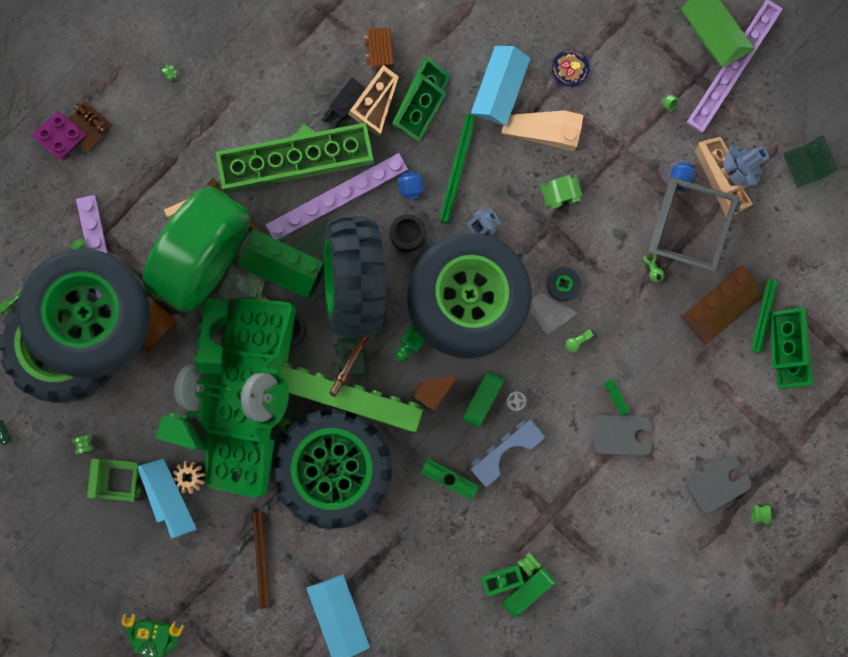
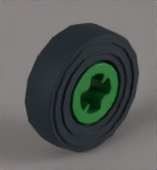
(561, 293)

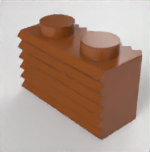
(380, 48)

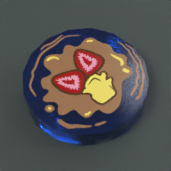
(570, 68)

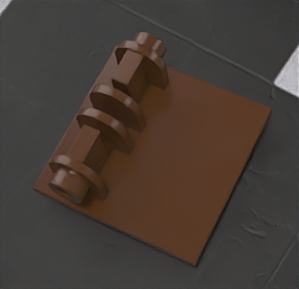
(91, 123)

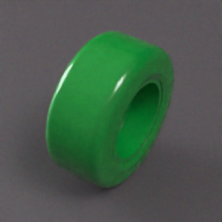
(196, 249)

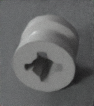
(519, 401)

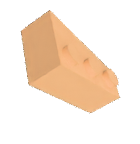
(375, 101)

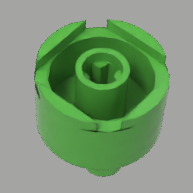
(561, 190)

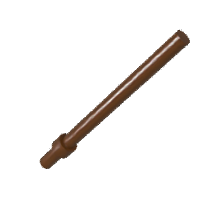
(342, 376)

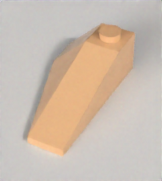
(553, 128)

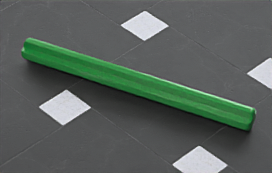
(457, 168)

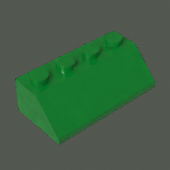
(280, 263)
(180, 431)

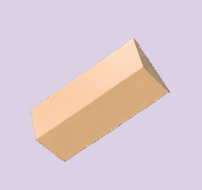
(711, 157)

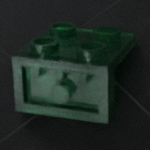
(810, 162)

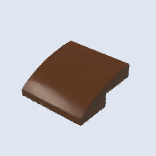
(160, 324)

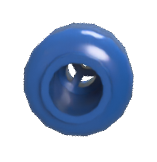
(684, 172)
(410, 185)

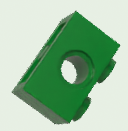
(502, 580)

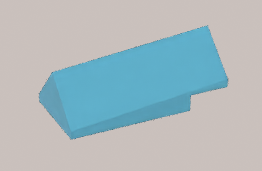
(501, 84)
(165, 498)
(338, 617)

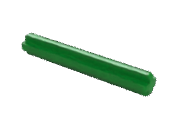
(764, 315)

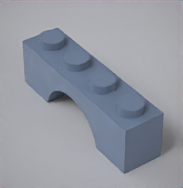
(488, 468)

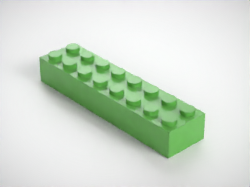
(294, 158)
(352, 399)

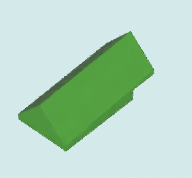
(717, 30)

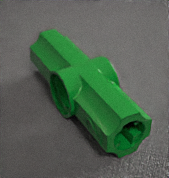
(461, 485)

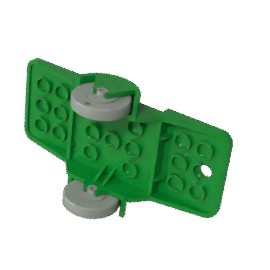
(244, 400)

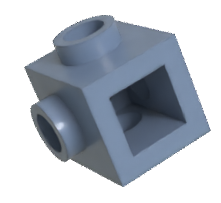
(484, 222)

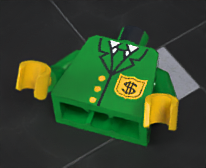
(151, 637)

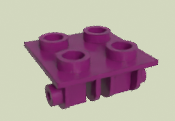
(58, 135)

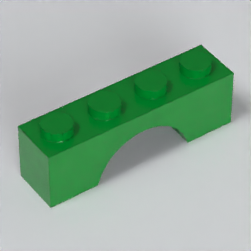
(211, 355)

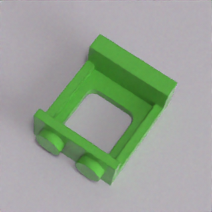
(100, 475)

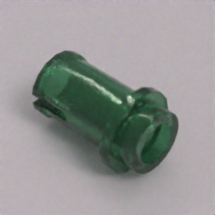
(5, 437)

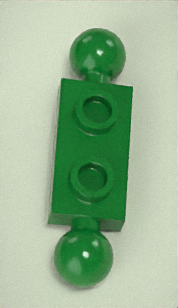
(411, 342)

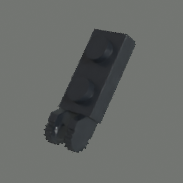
(344, 102)

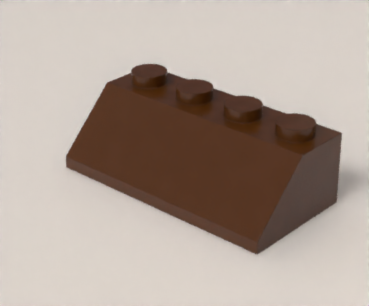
(722, 305)
(433, 391)

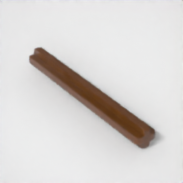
(261, 559)

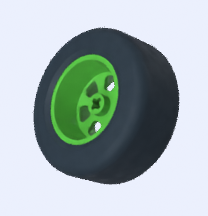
(505, 278)

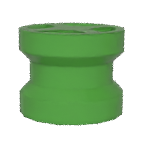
(83, 444)
(761, 514)
(529, 564)

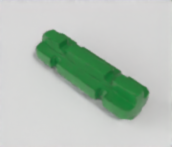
(616, 397)

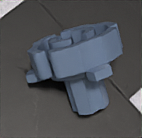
(746, 164)

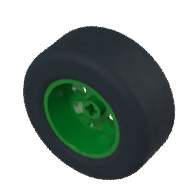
(46, 294)

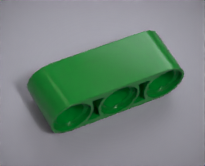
(483, 399)
(526, 594)

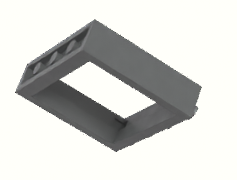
(664, 214)

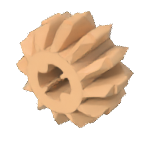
(188, 470)

